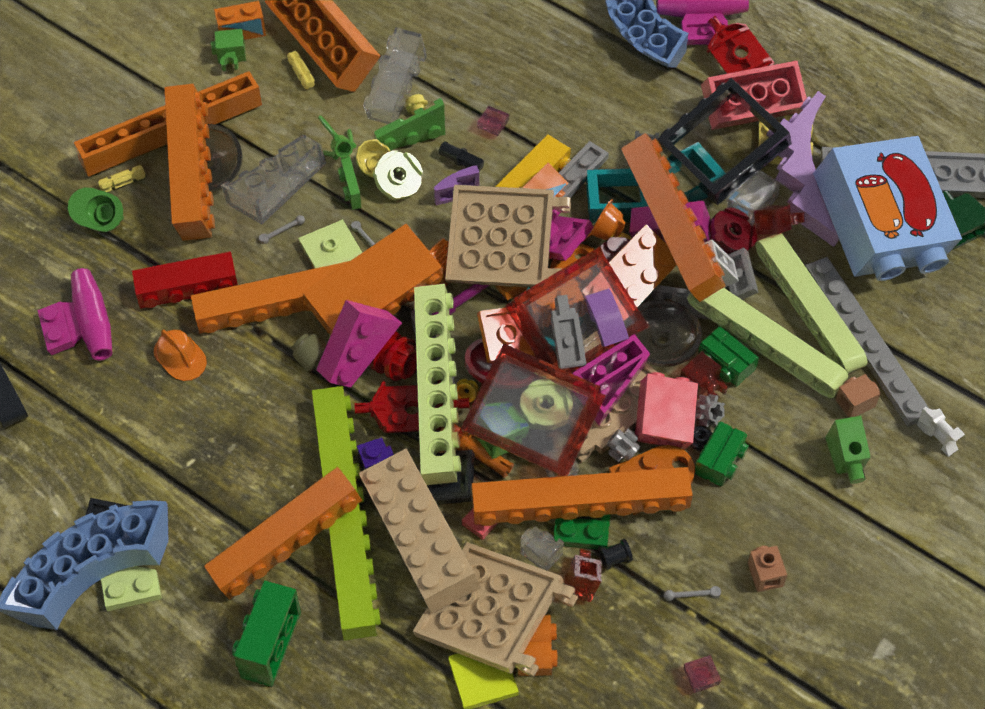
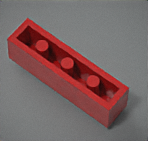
(183, 278)

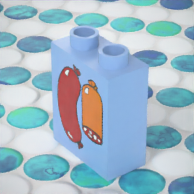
(887, 207)

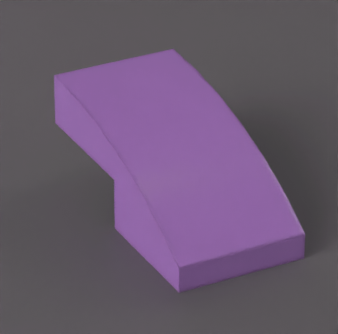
(444, 189)
(607, 317)

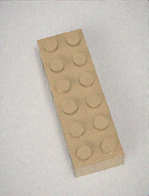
(419, 531)

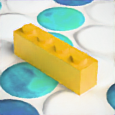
(546, 151)

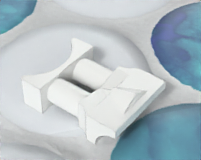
(933, 423)

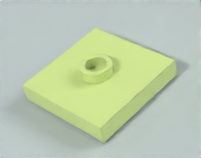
(330, 245)

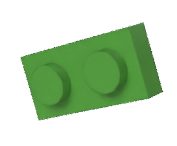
(351, 190)

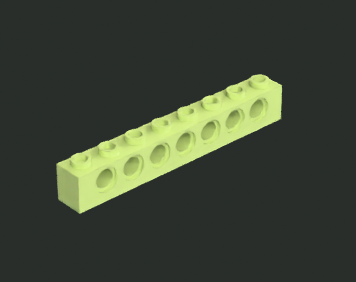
(445, 467)

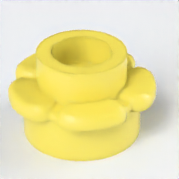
(415, 102)

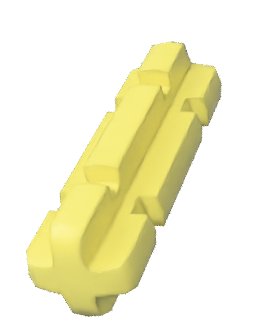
(301, 69)
(122, 178)

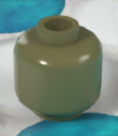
(309, 351)

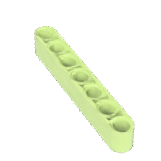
(810, 303)
(772, 341)

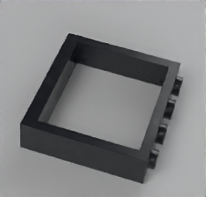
(748, 166)

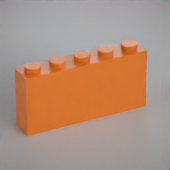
(376, 278)

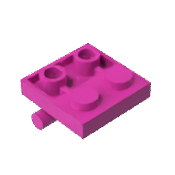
(567, 235)

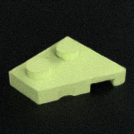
(130, 587)

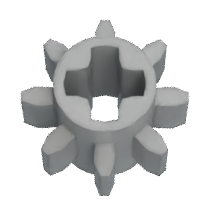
(709, 410)
(623, 445)

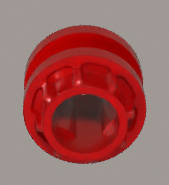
(396, 358)

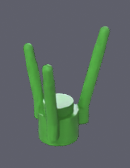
(340, 144)

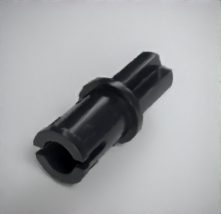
(460, 156)

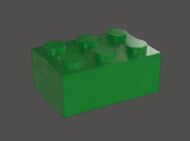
(267, 633)

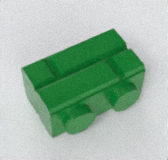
(733, 357)
(721, 453)

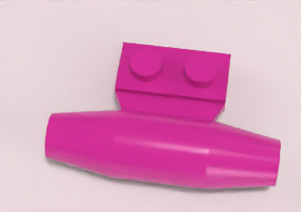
(698, 12)
(82, 318)

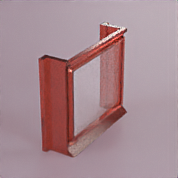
(581, 278)
(534, 410)

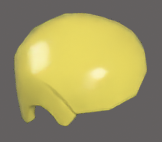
(369, 154)

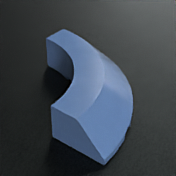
(648, 31)
(82, 557)

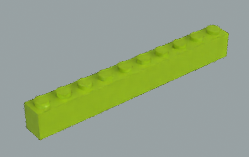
(346, 534)

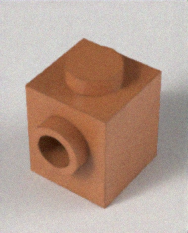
(858, 395)
(767, 568)

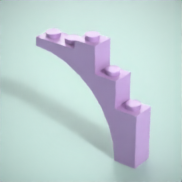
(797, 172)

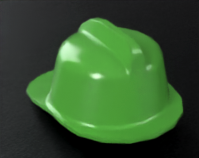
(95, 209)

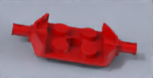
(733, 38)
(390, 408)

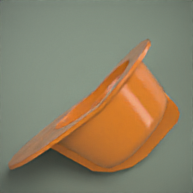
(609, 223)
(180, 355)

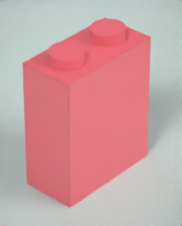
(666, 410)

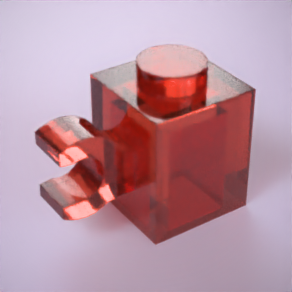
(776, 219)
(705, 373)
(584, 575)

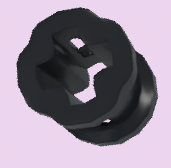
(615, 554)

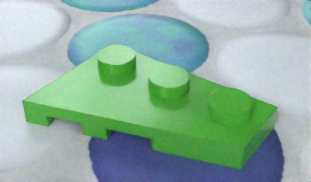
(420, 127)

